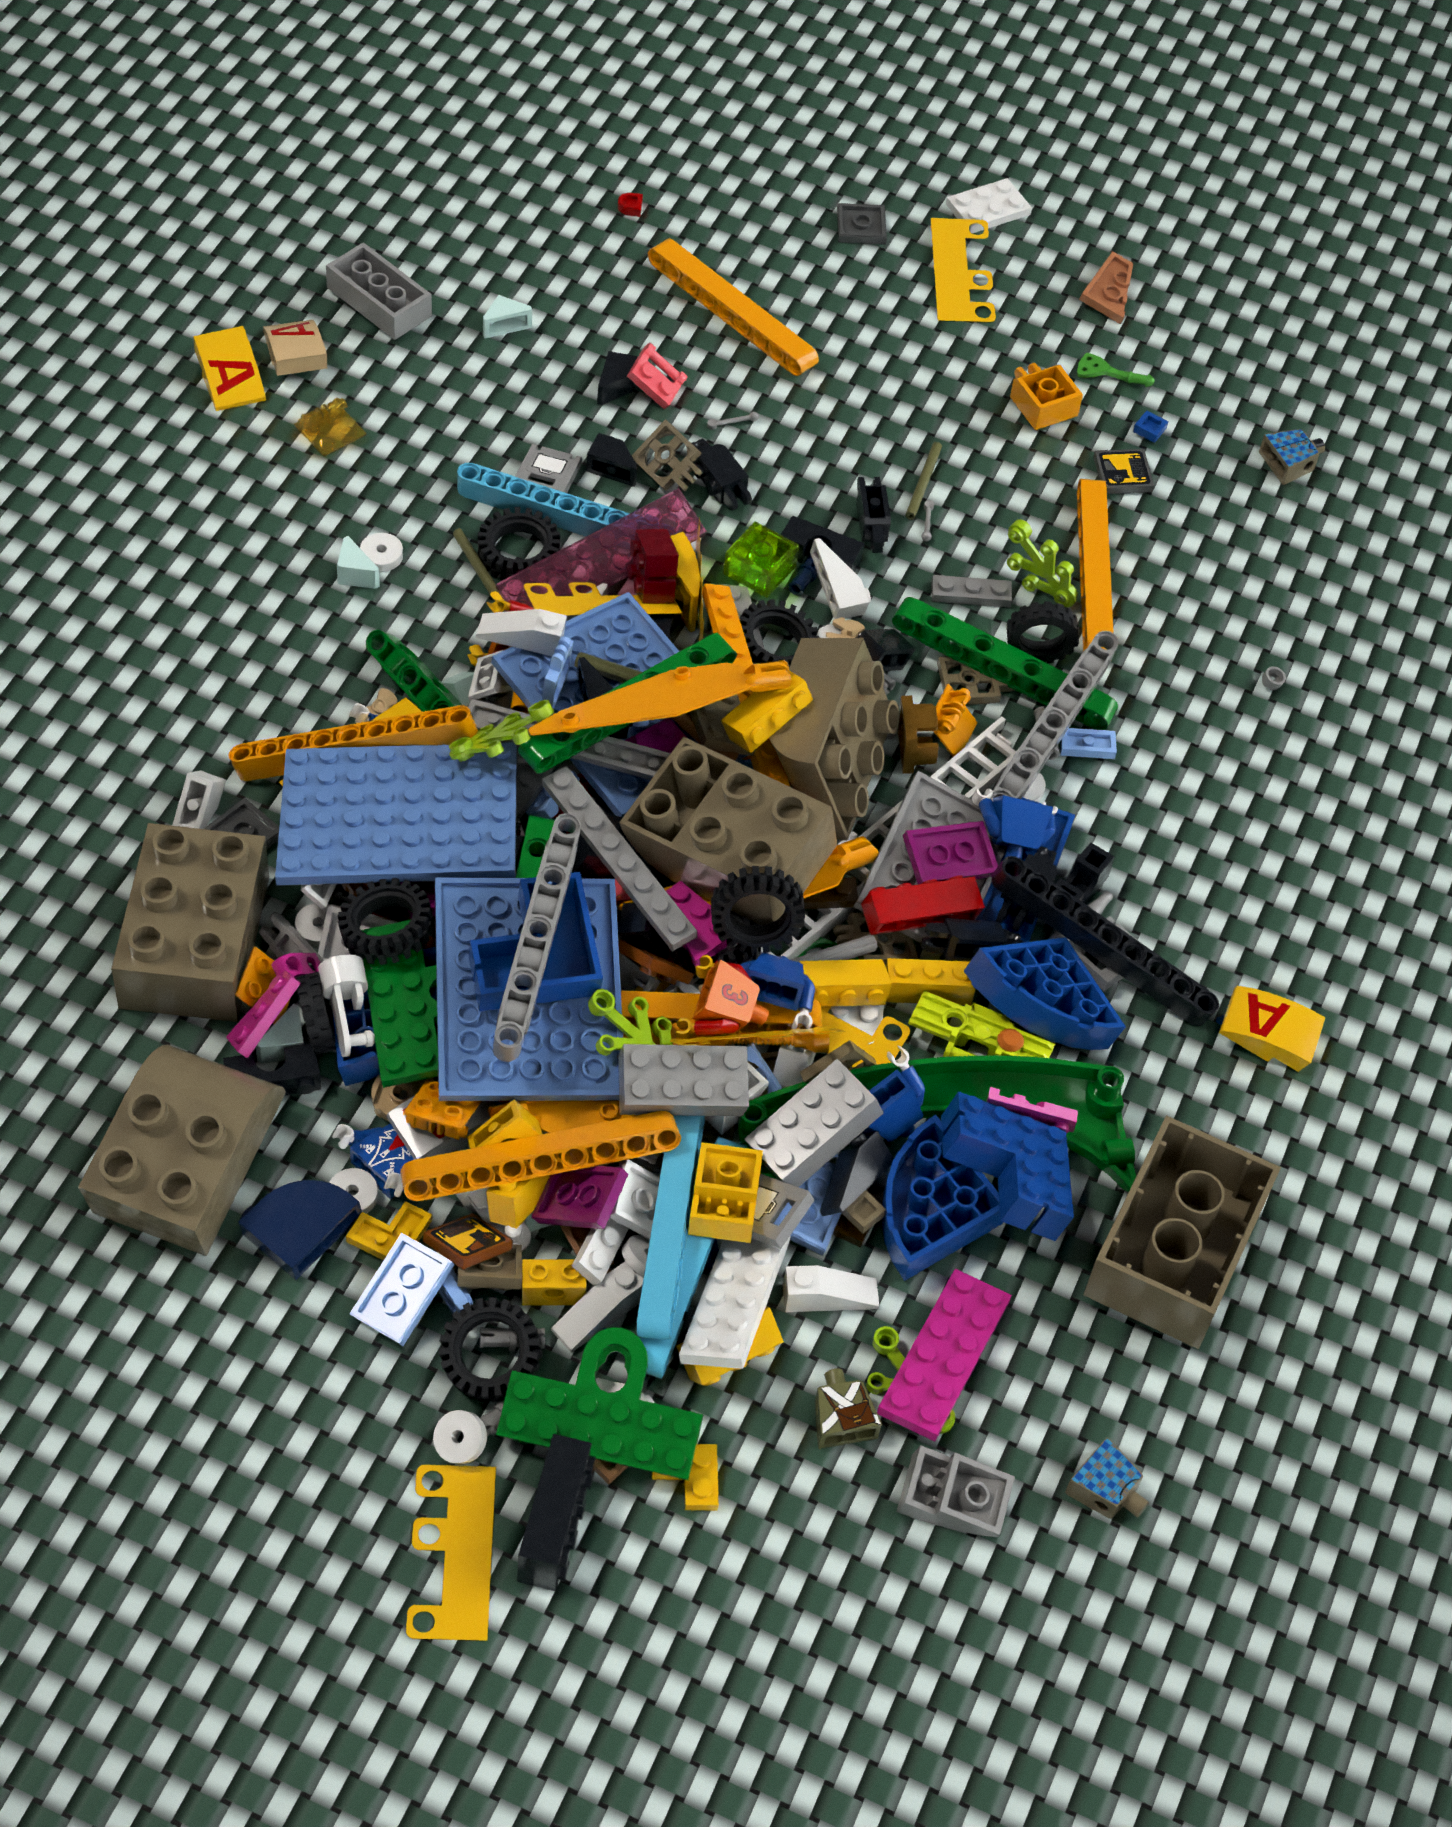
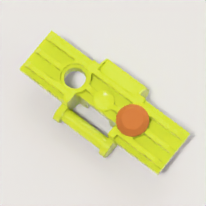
(979, 1025)

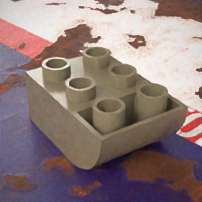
(841, 734)
(719, 816)

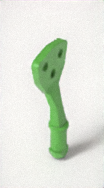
(1094, 366)

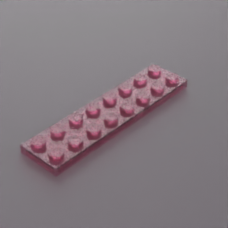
(603, 554)

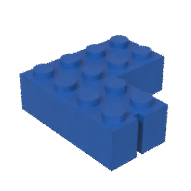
(572, 963)
(1023, 1156)

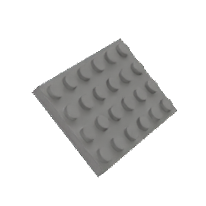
(924, 806)

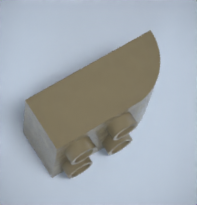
(180, 1147)

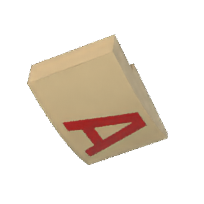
(295, 347)

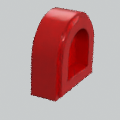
(630, 204)

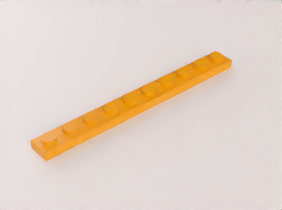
(726, 622)

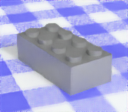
(379, 291)
(683, 1080)
(815, 1124)

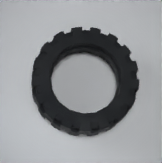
(1044, 614)
(316, 1013)

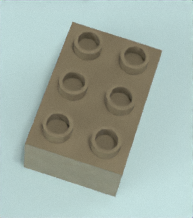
(190, 922)
(1181, 1231)

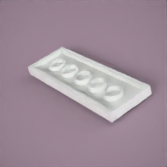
(732, 1304)

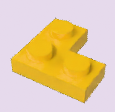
(378, 1237)
(702, 1487)

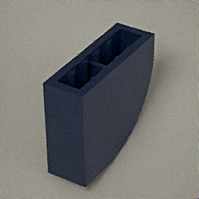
(299, 1222)

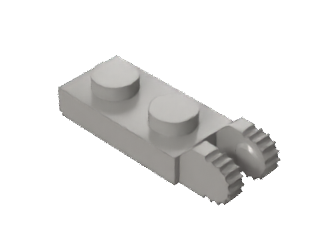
(287, 940)

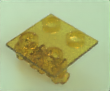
(329, 427)

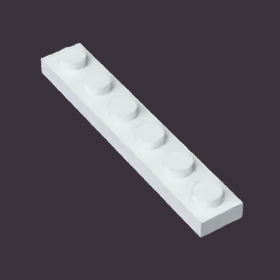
(602, 1245)

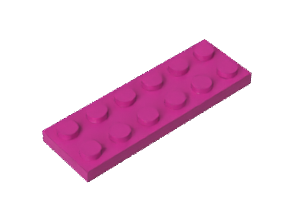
(944, 1355)

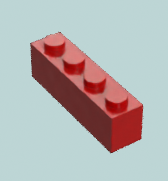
(916, 905)

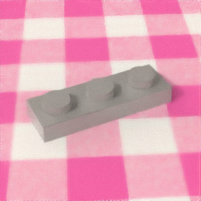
(971, 591)

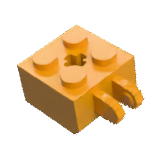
(1045, 395)

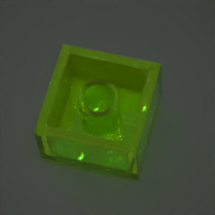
(761, 559)

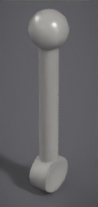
(712, 423)
(928, 506)

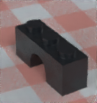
(805, 532)
(1088, 873)
(297, 1075)

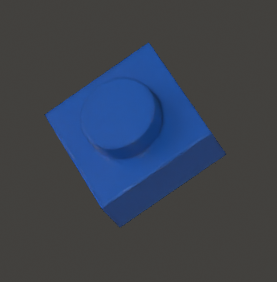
(1150, 426)

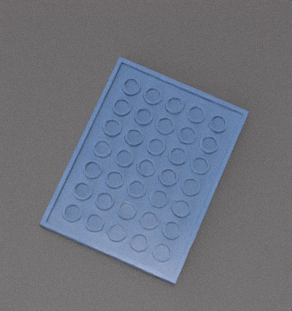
(611, 631)
(396, 815)
(559, 1048)

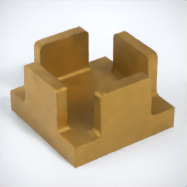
(916, 749)

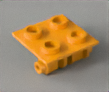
(954, 719)
(256, 979)
(427, 1111)

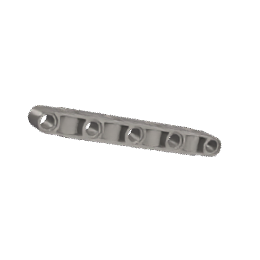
(1059, 713)
(533, 951)

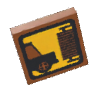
(467, 1241)

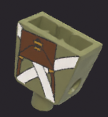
(844, 1412)

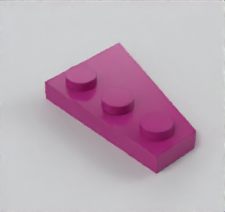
(700, 916)
(260, 1017)
(1044, 1112)

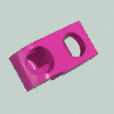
(296, 964)

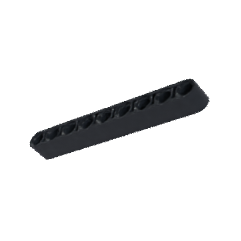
(1091, 930)

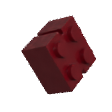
(653, 561)

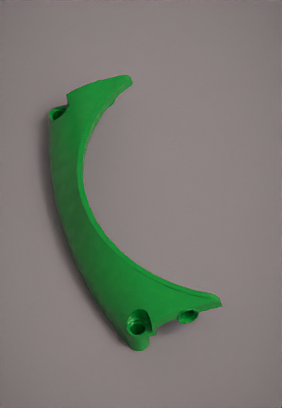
(1066, 1083)

